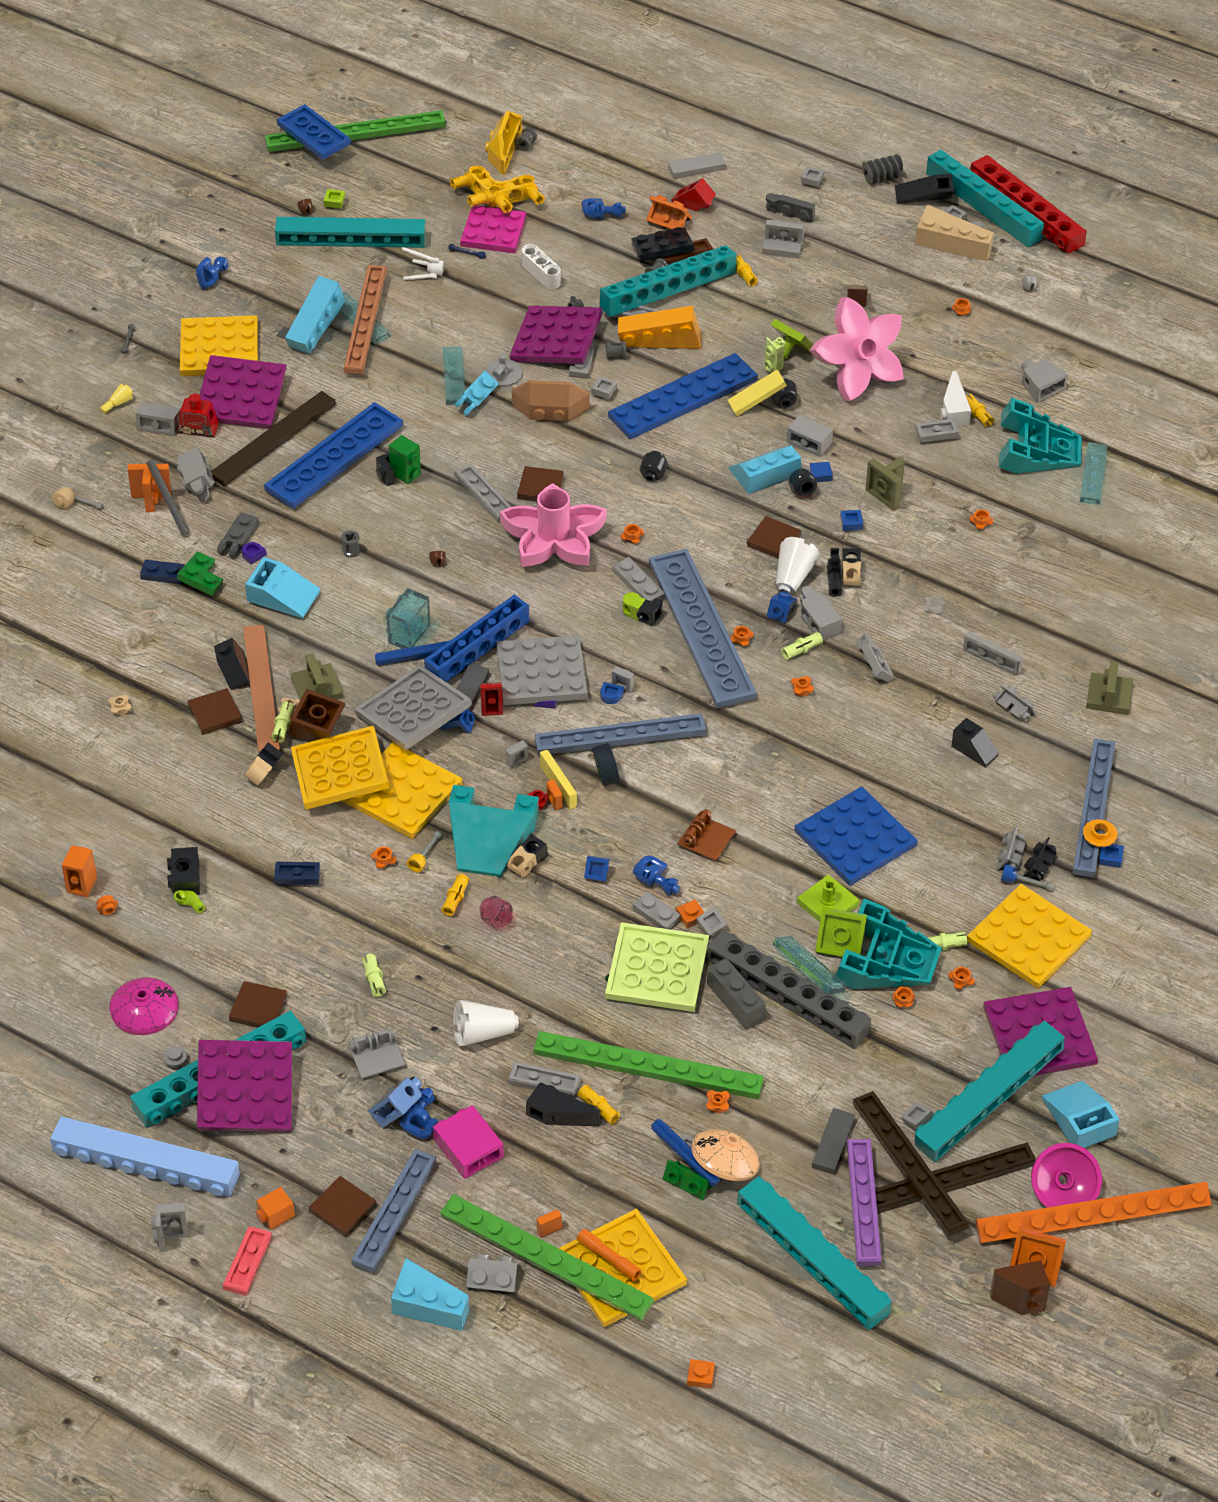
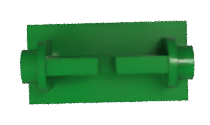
(685, 1179)

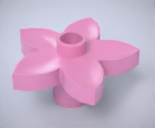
(860, 348)
(553, 528)

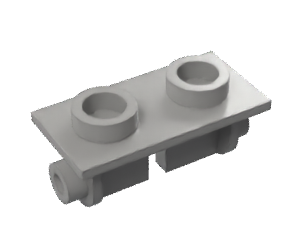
(1021, 706)
(1012, 843)

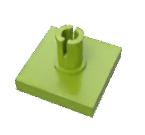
(791, 337)
(827, 894)
(840, 931)

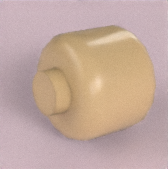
(63, 497)

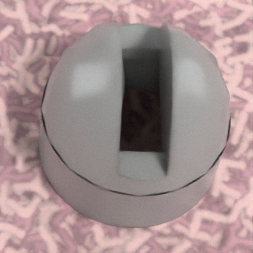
(1029, 283)

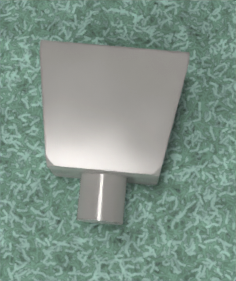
(1043, 379)

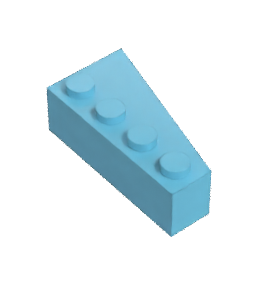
(315, 315)

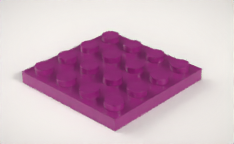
(556, 334)
(243, 390)
(1016, 1015)
(244, 1086)

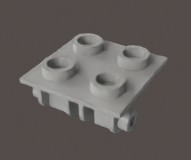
(376, 1053)

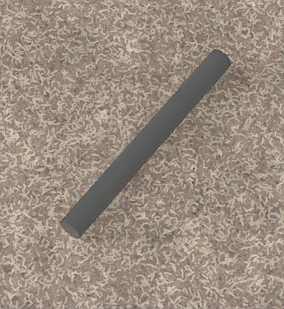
(167, 497)

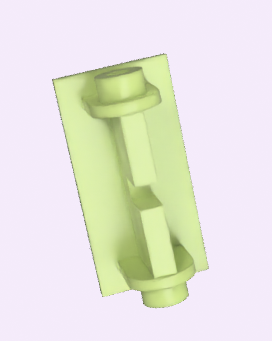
(774, 354)

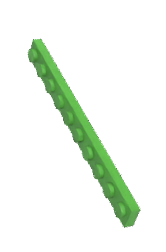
(367, 129)
(648, 1065)
(547, 1257)

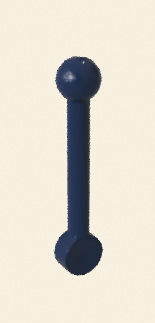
(481, 254)

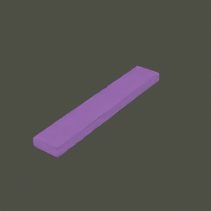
(863, 1202)

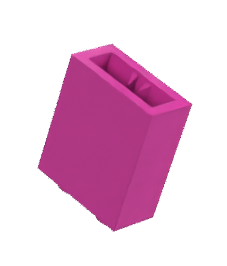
(468, 1141)

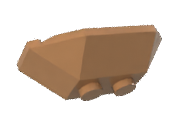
(550, 400)

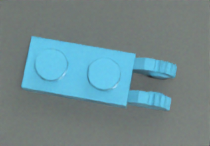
(477, 392)

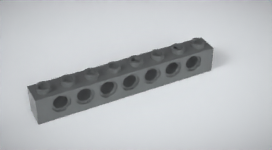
(802, 997)

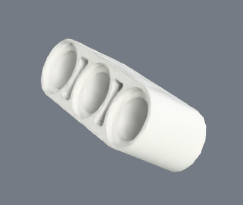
(541, 266)

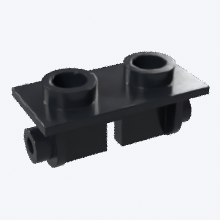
(1042, 853)

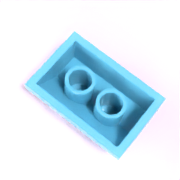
(766, 468)

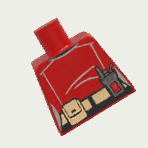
(197, 417)

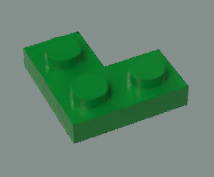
(197, 574)

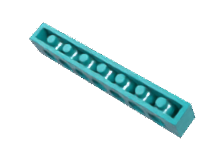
(667, 280)
(167, 1090)

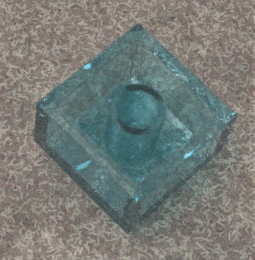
(408, 619)

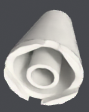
(794, 563)
(481, 1022)

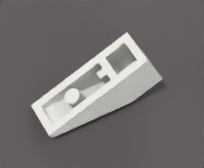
(955, 403)

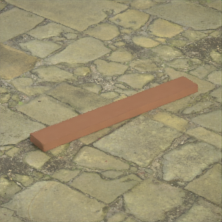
(365, 319)
(260, 685)

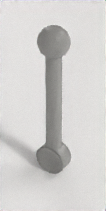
(98, 505)

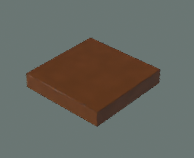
(536, 480)
(770, 535)
(214, 711)
(257, 1004)
(342, 1206)

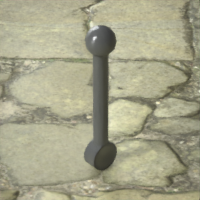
(124, 349)

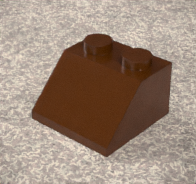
(315, 716)
(1021, 1287)

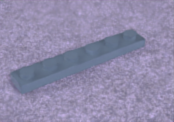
(393, 1211)

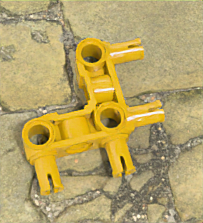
(497, 193)

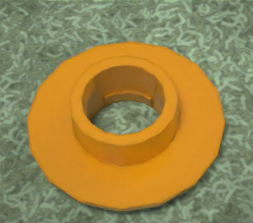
(1097, 839)

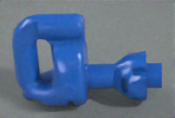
(595, 208)
(207, 273)
(652, 874)
(419, 1116)

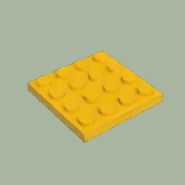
(216, 336)
(339, 767)
(414, 794)
(1029, 936)
(636, 1241)

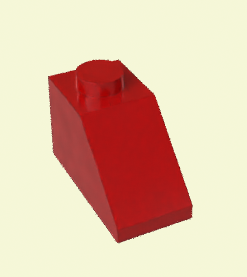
(695, 195)
(491, 698)

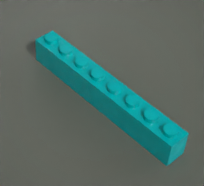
(987, 199)
(350, 232)
(988, 1091)
(814, 1252)

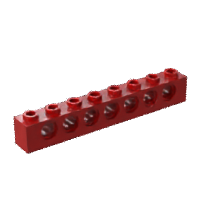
(1057, 225)

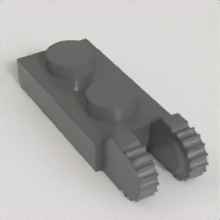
(790, 206)
(238, 534)

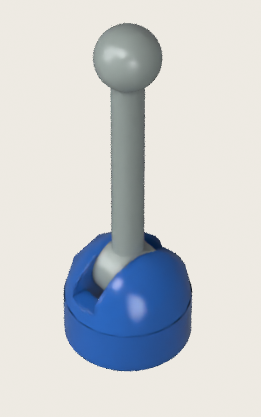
(1010, 874)

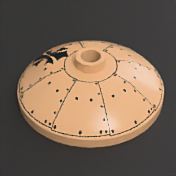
(725, 1155)

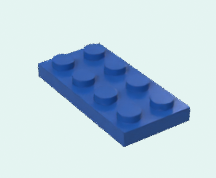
(313, 131)

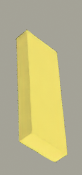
(757, 392)
(554, 772)

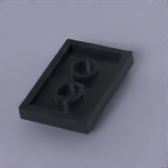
(662, 244)

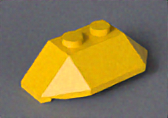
(503, 139)

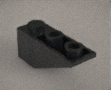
(925, 189)
(557, 1108)

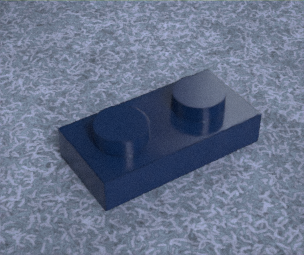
(161, 571)
(297, 873)

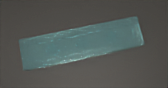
(349, 311)
(453, 374)
(1093, 473)
(810, 965)

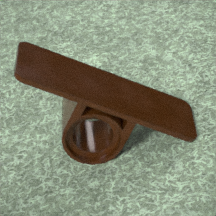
(858, 293)

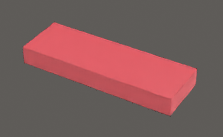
(247, 1260)

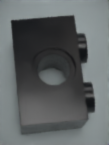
(184, 870)

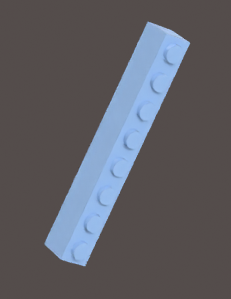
(145, 1156)

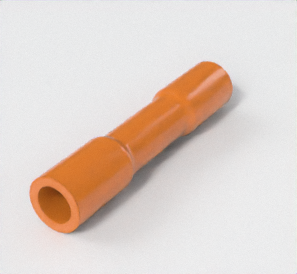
(621, 1263)

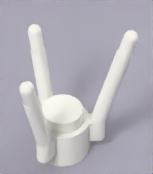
(434, 265)

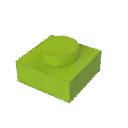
(334, 198)

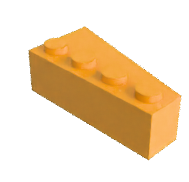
(661, 329)

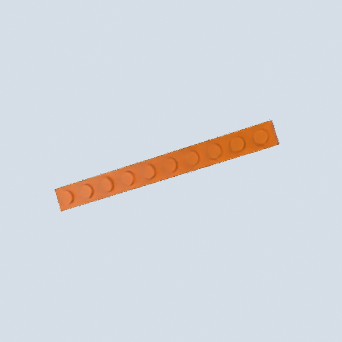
(1094, 1211)

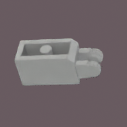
(196, 473)
(819, 613)

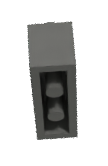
(736, 993)

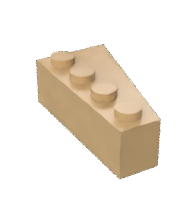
(953, 234)

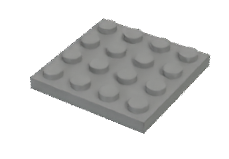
(541, 670)
(413, 707)

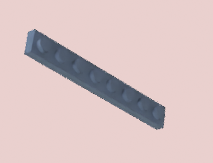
(621, 734)
(1094, 804)

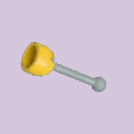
(417, 861)

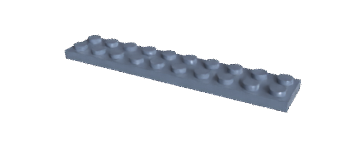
(702, 628)

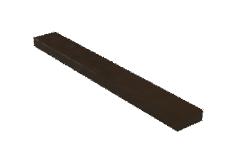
(272, 438)
(911, 1164)
(959, 1175)

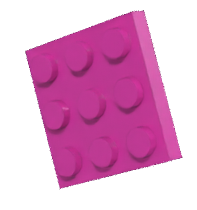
(492, 229)

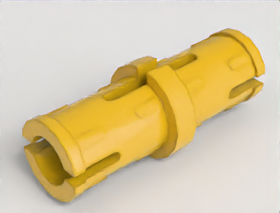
(745, 271)
(979, 410)
(455, 895)
(600, 1102)

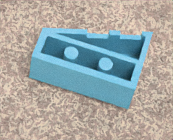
(428, 1298)

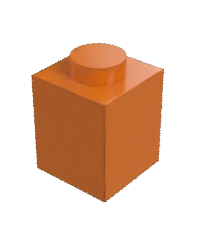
(274, 1208)

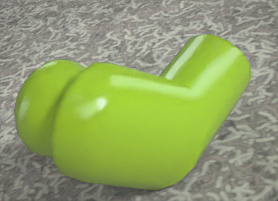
(189, 898)

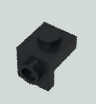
(384, 470)

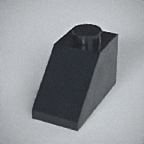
(232, 663)
(974, 742)

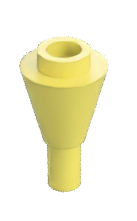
(120, 396)

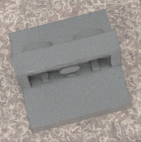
(783, 239)

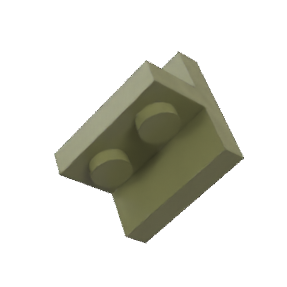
(886, 481)
(317, 678)
(1109, 692)

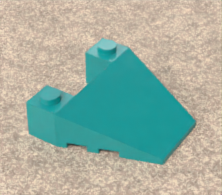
(1040, 441)
(488, 835)
(894, 956)

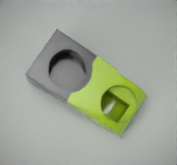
(642, 609)

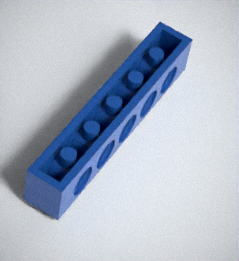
(478, 638)

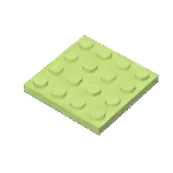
(657, 967)

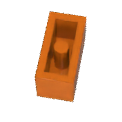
(79, 871)

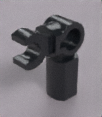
(834, 573)

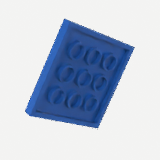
(855, 835)

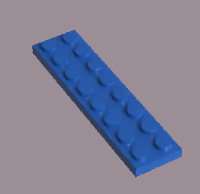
(682, 395)
(333, 455)

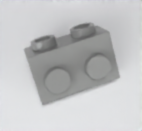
(169, 1223)
(492, 1274)

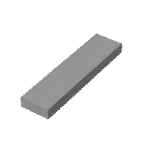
(481, 490)

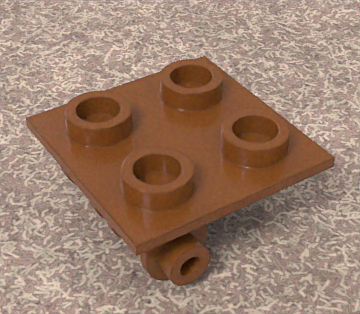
(706, 836)

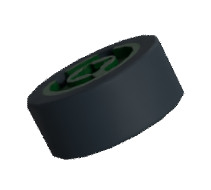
(606, 764)

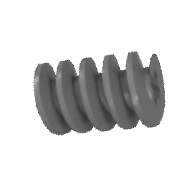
(882, 167)

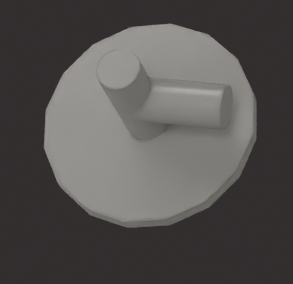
(504, 371)

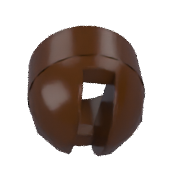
(305, 205)
(437, 556)

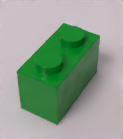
(405, 459)

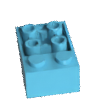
(280, 588)
(1082, 1114)

